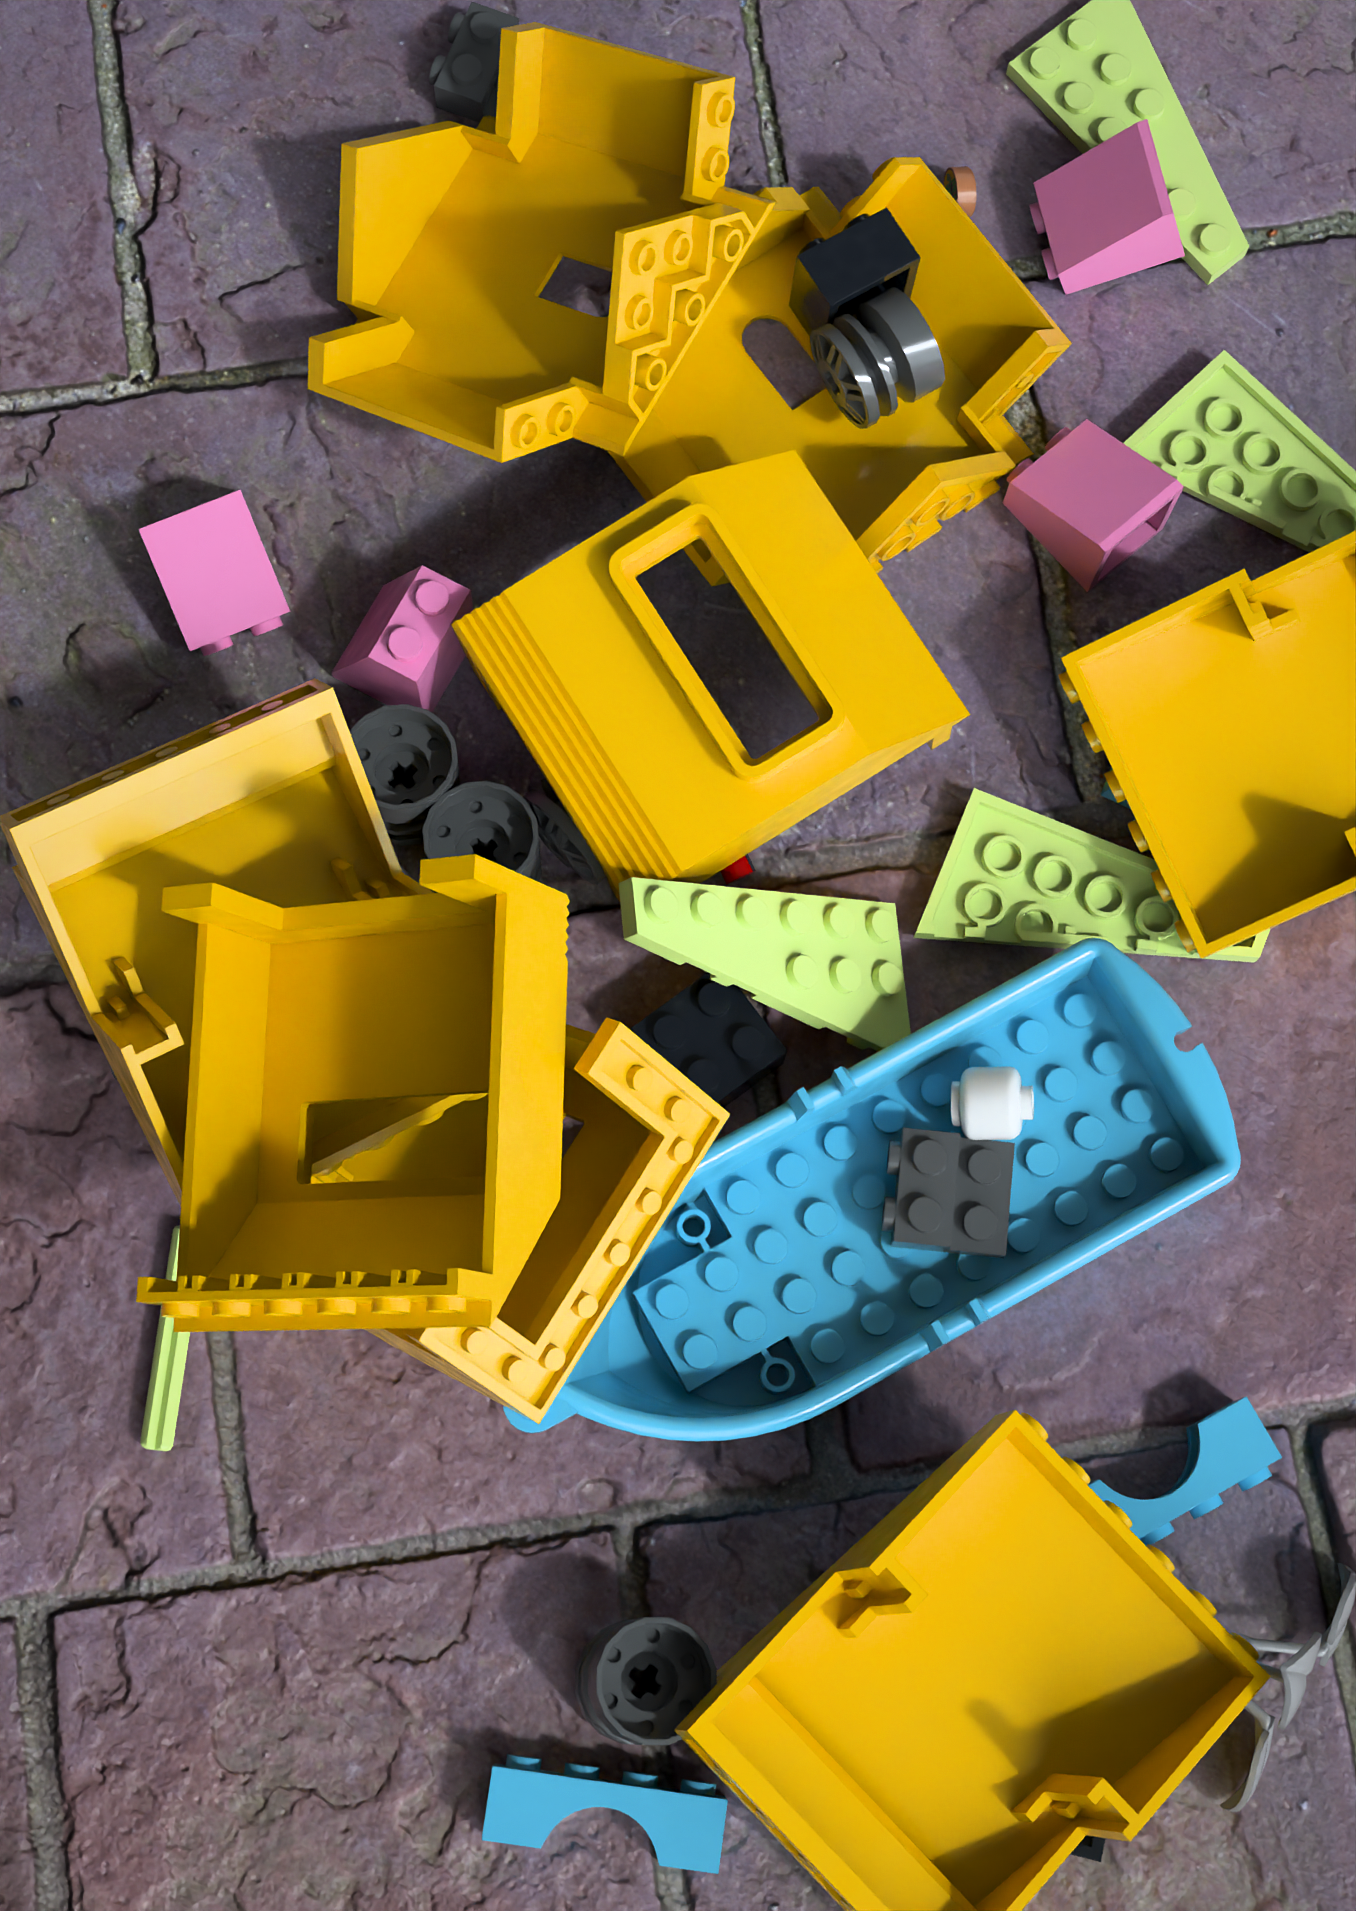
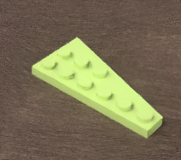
(1104, 76)
(1251, 457)
(1050, 886)
(798, 953)

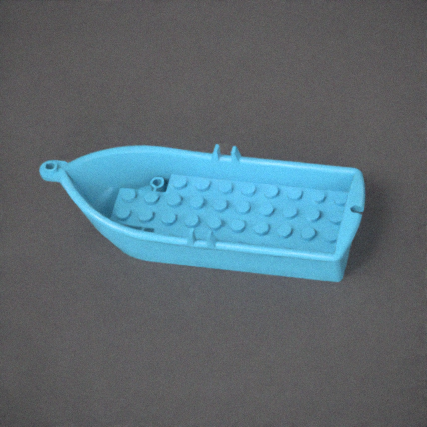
(773, 1265)

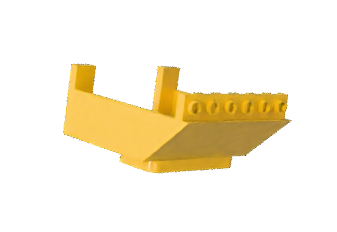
(630, 723)
(357, 1008)
(618, 1185)

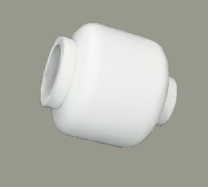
(991, 1103)

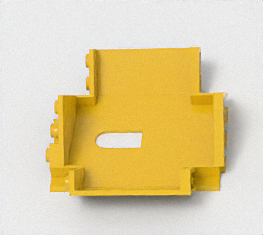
(463, 226)
(909, 465)

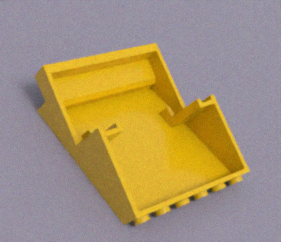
(1236, 743)
(246, 803)
(974, 1688)

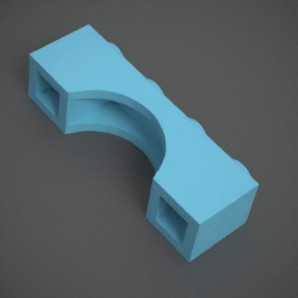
(1222, 1451)
(681, 1823)

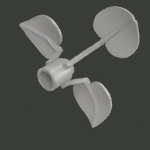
(1293, 1675)

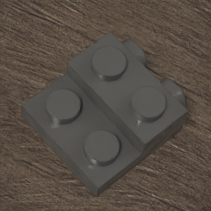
(468, 76)
(949, 1193)

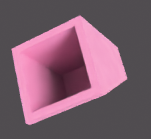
(1107, 212)
(1091, 501)
(215, 573)
(407, 641)

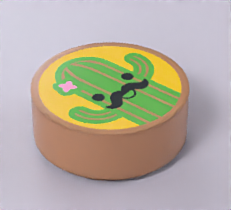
(962, 187)

